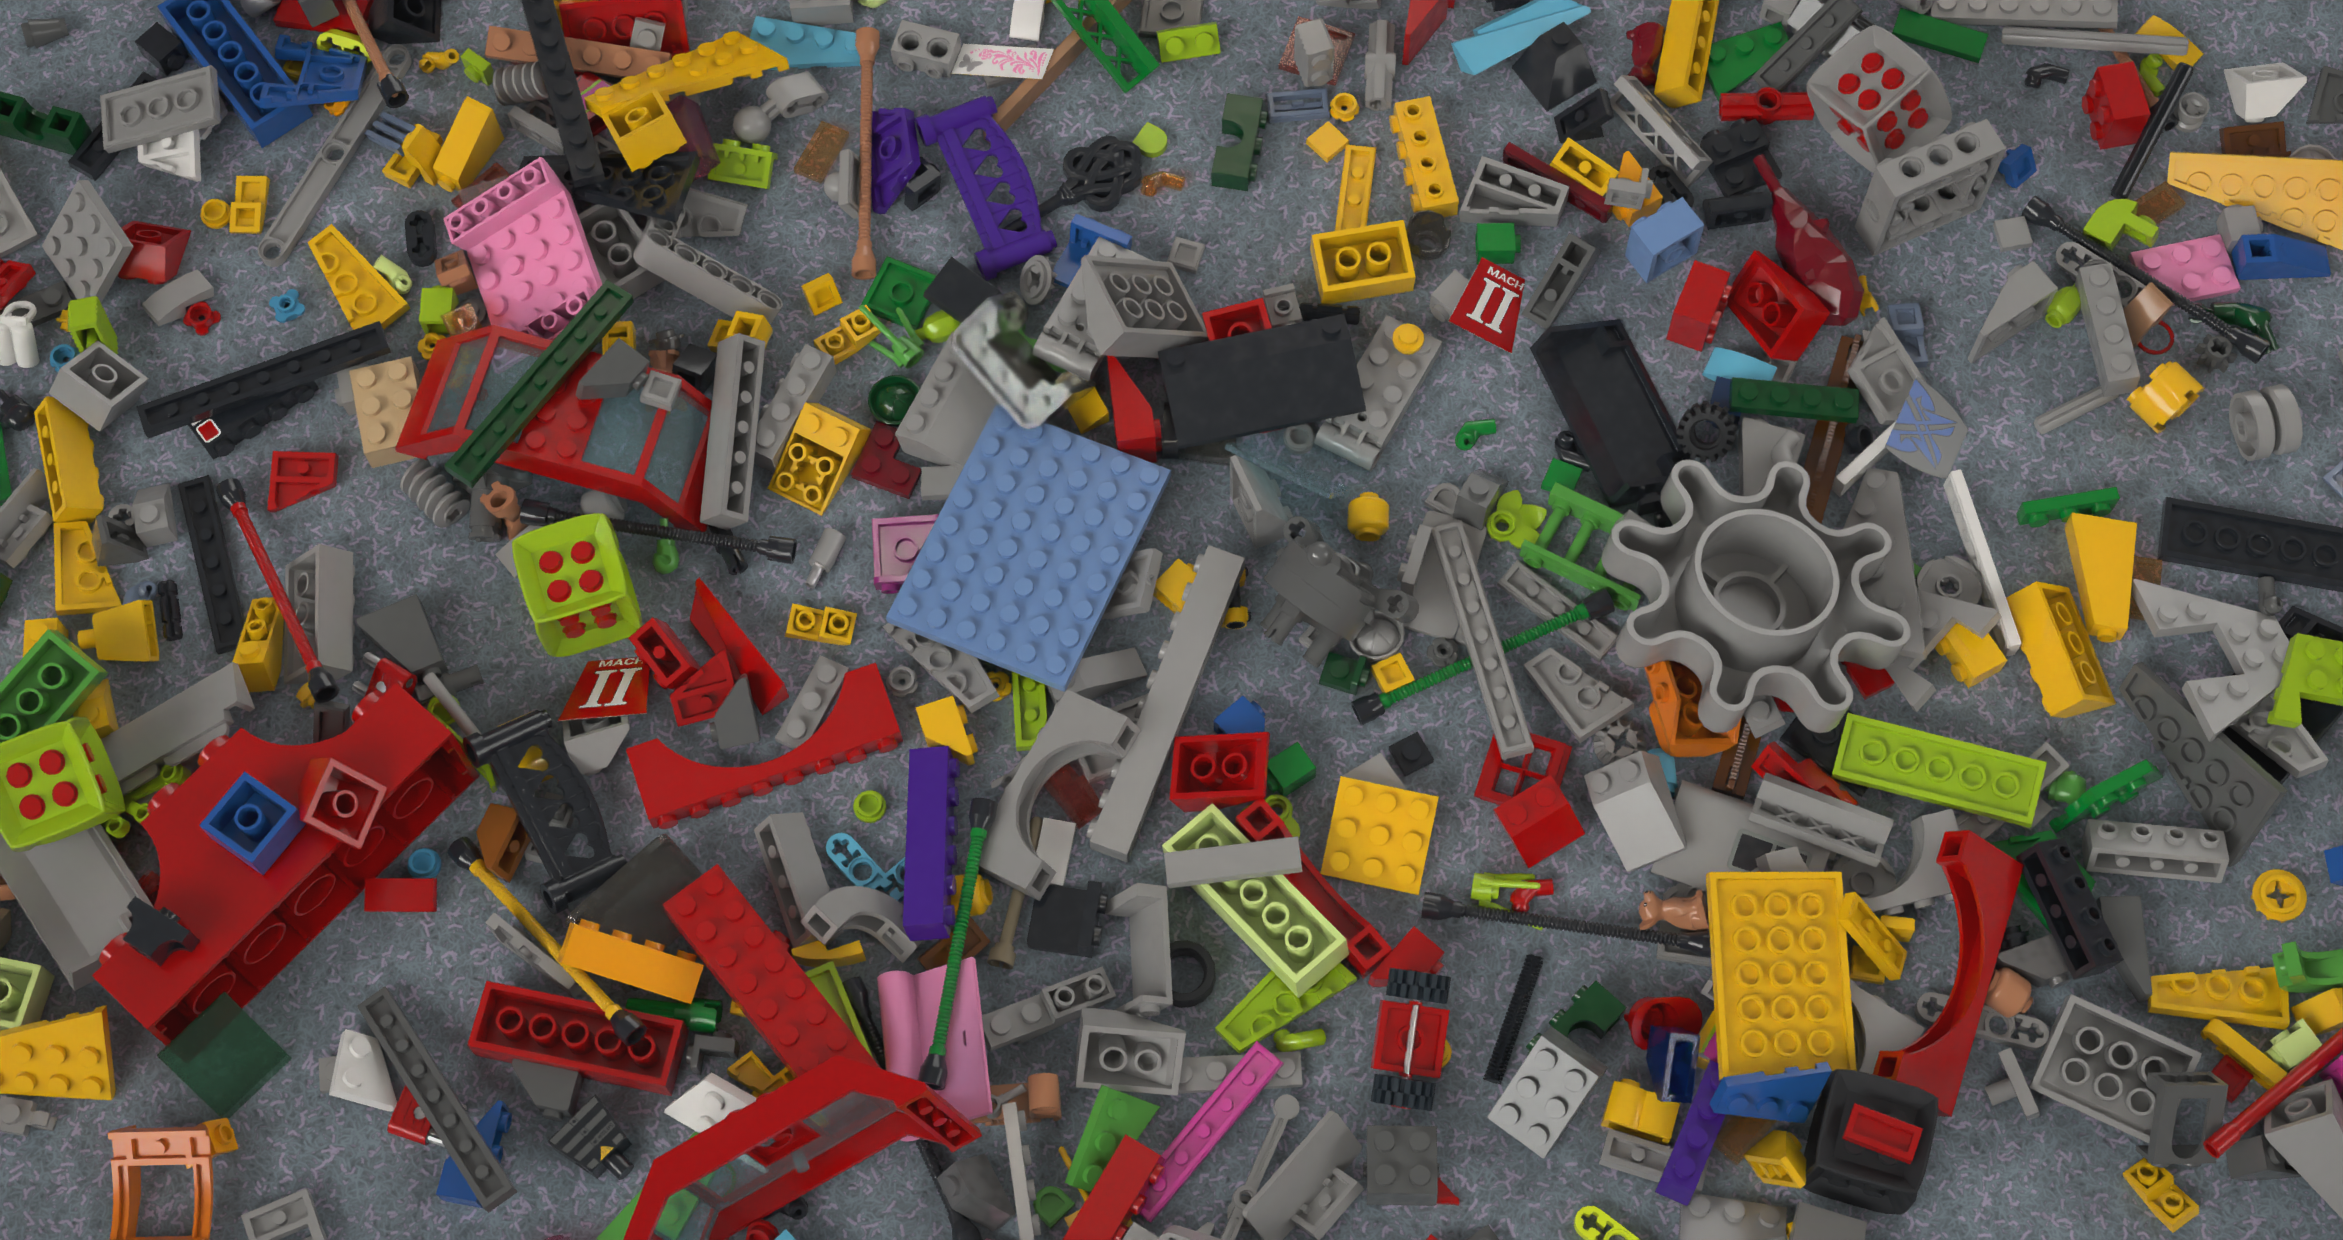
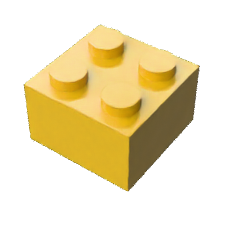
(644, 129)

